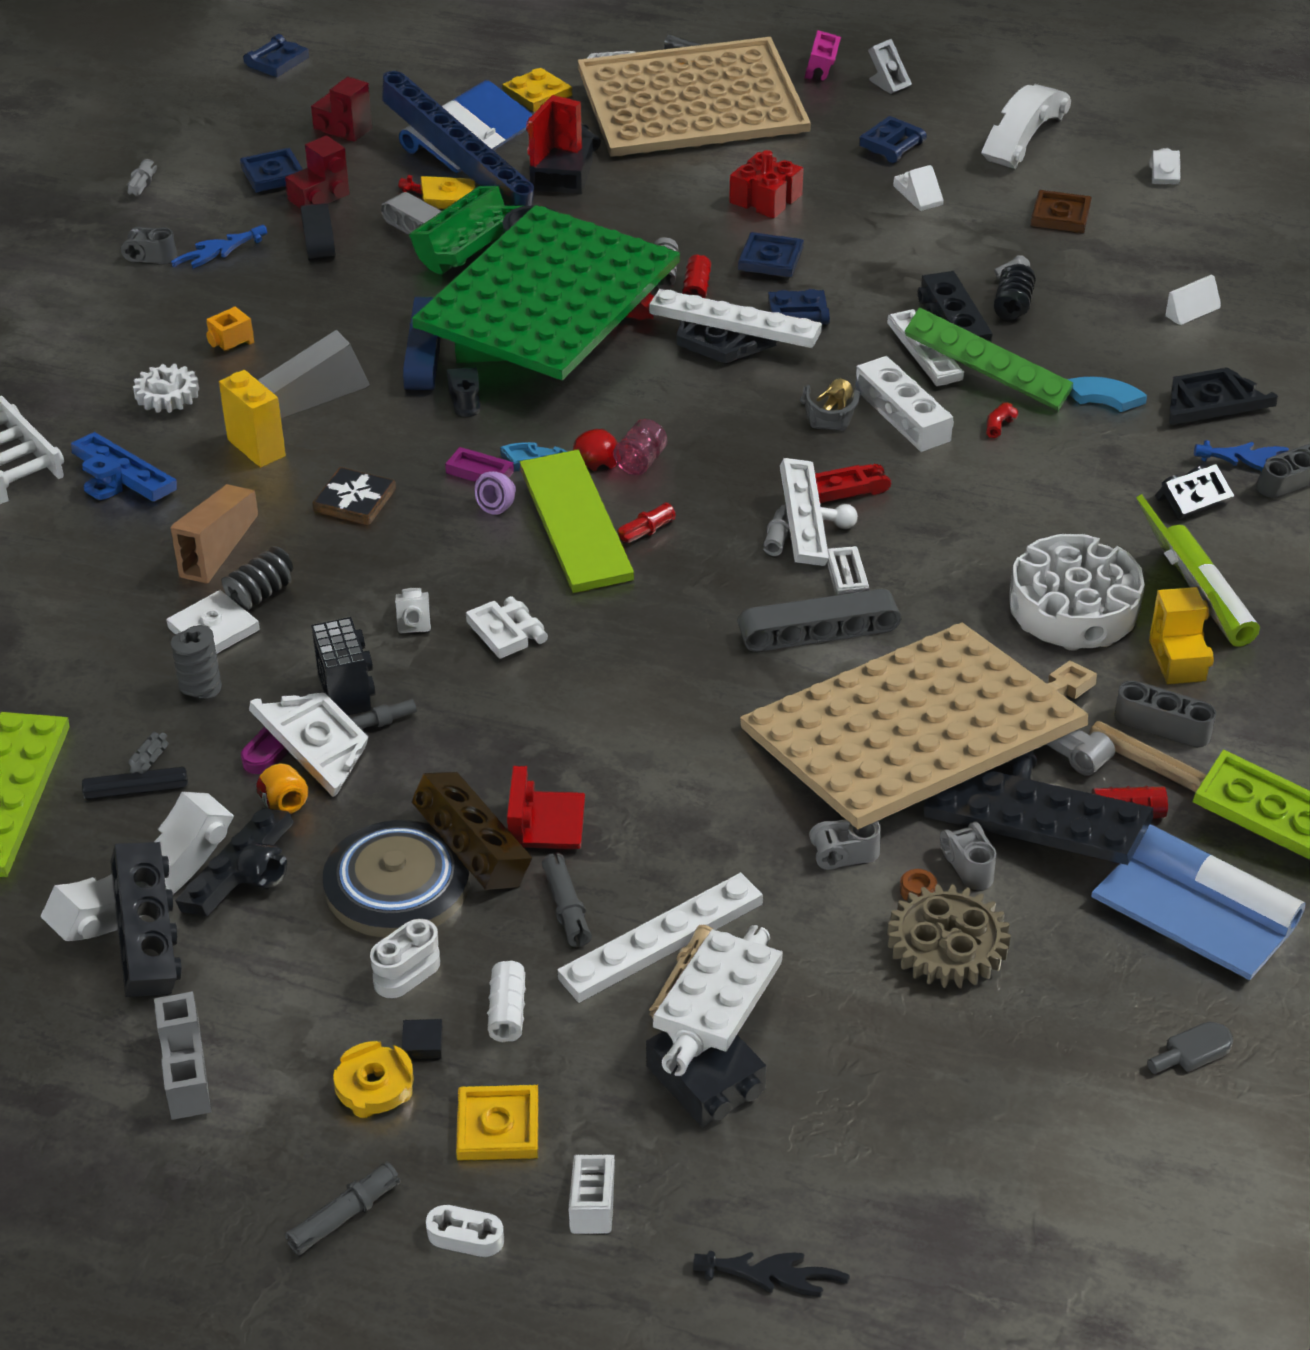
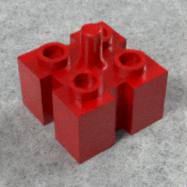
(766, 184)

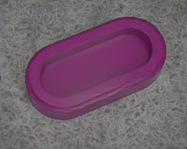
(262, 752)

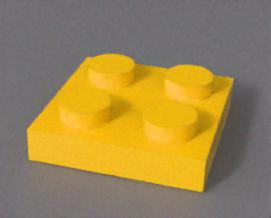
(536, 88)

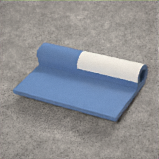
(1201, 902)

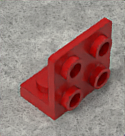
(554, 126)
(544, 817)

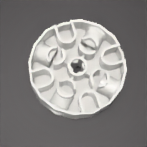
(1076, 591)

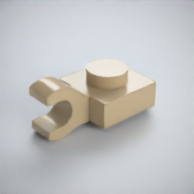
(1072, 679)

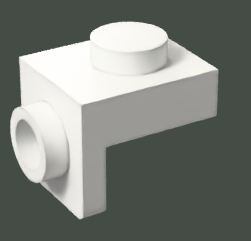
(1165, 166)
(412, 611)

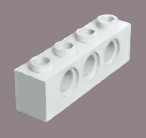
(904, 403)

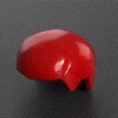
(596, 448)

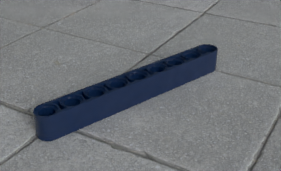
(454, 139)

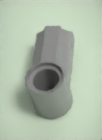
(1085, 751)

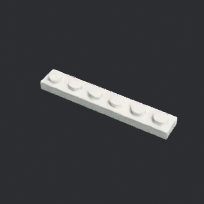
(735, 318)
(658, 937)

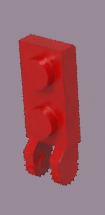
(851, 482)

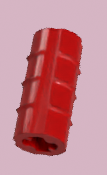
(697, 276)
(1148, 796)

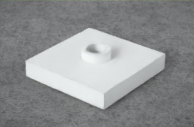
(221, 614)

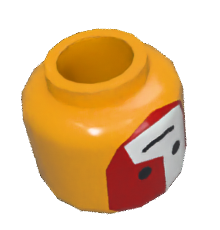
(282, 788)

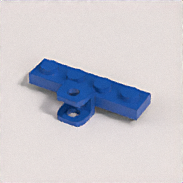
(115, 466)

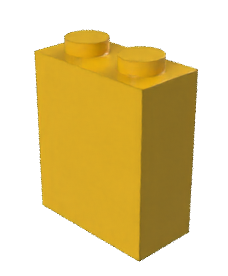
(252, 418)

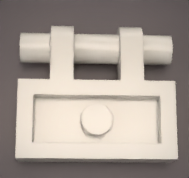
(498, 627)

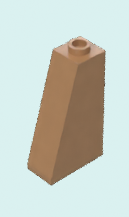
(212, 531)

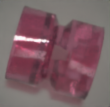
(640, 447)

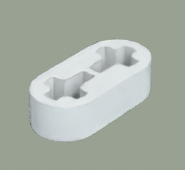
(465, 1229)

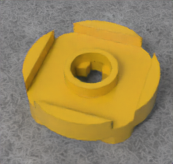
(379, 1096)

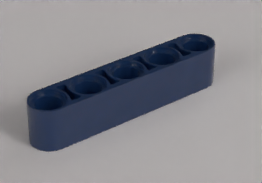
(421, 354)

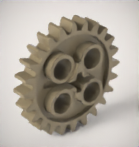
(948, 935)

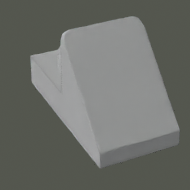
(890, 69)

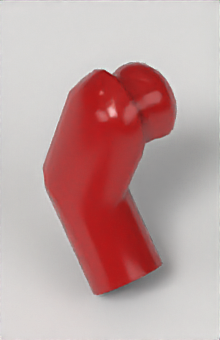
(996, 417)

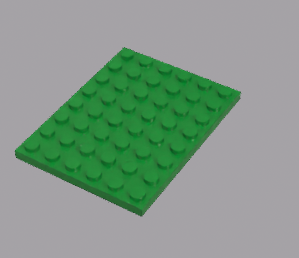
(547, 291)

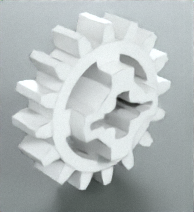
(166, 388)

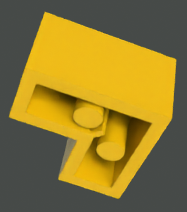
(1179, 635)

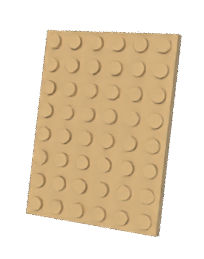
(721, 97)
(912, 724)

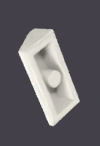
(1193, 300)

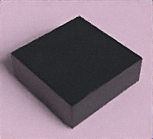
(422, 1038)

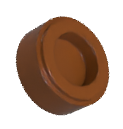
(915, 879)

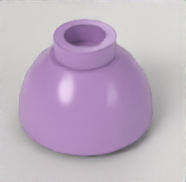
(494, 492)

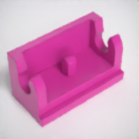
(822, 54)

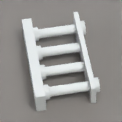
(31, 441)

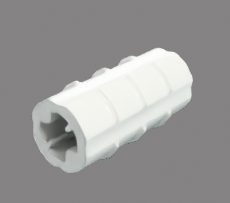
(506, 1001)

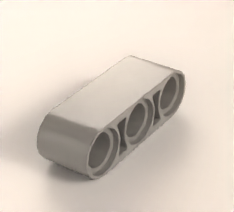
(407, 212)

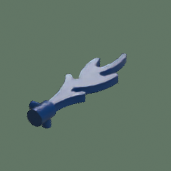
(210, 249)
(1252, 458)

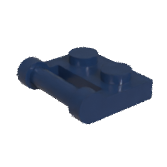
(278, 62)
(889, 131)
(800, 304)

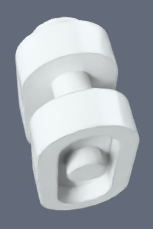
(405, 958)

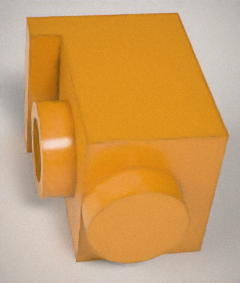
(229, 329)

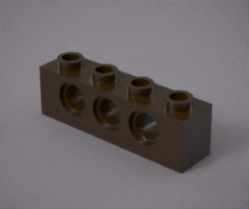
(471, 830)

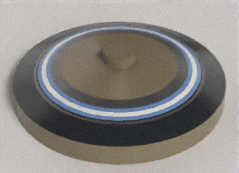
(392, 877)

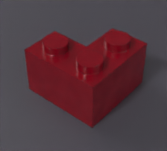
(344, 110)
(323, 178)

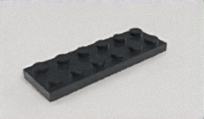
(1045, 815)

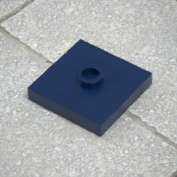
(270, 168)
(770, 254)

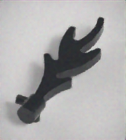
(775, 1268)

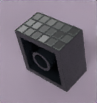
(343, 665)

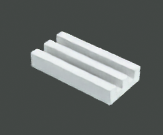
(850, 586)

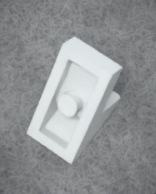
(920, 187)

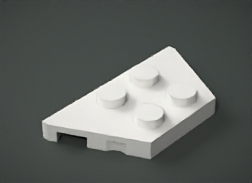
(315, 734)

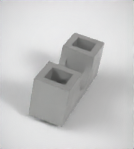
(182, 1055)

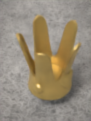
(838, 392)

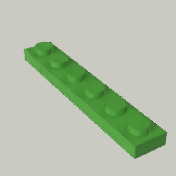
(989, 359)

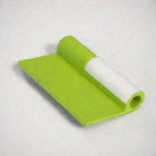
(1200, 572)

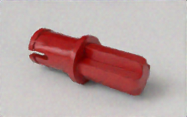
(646, 523)

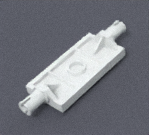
(715, 994)

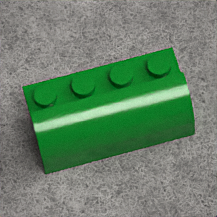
(461, 229)

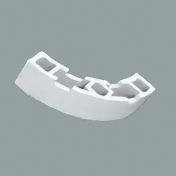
(1022, 118)
(187, 838)

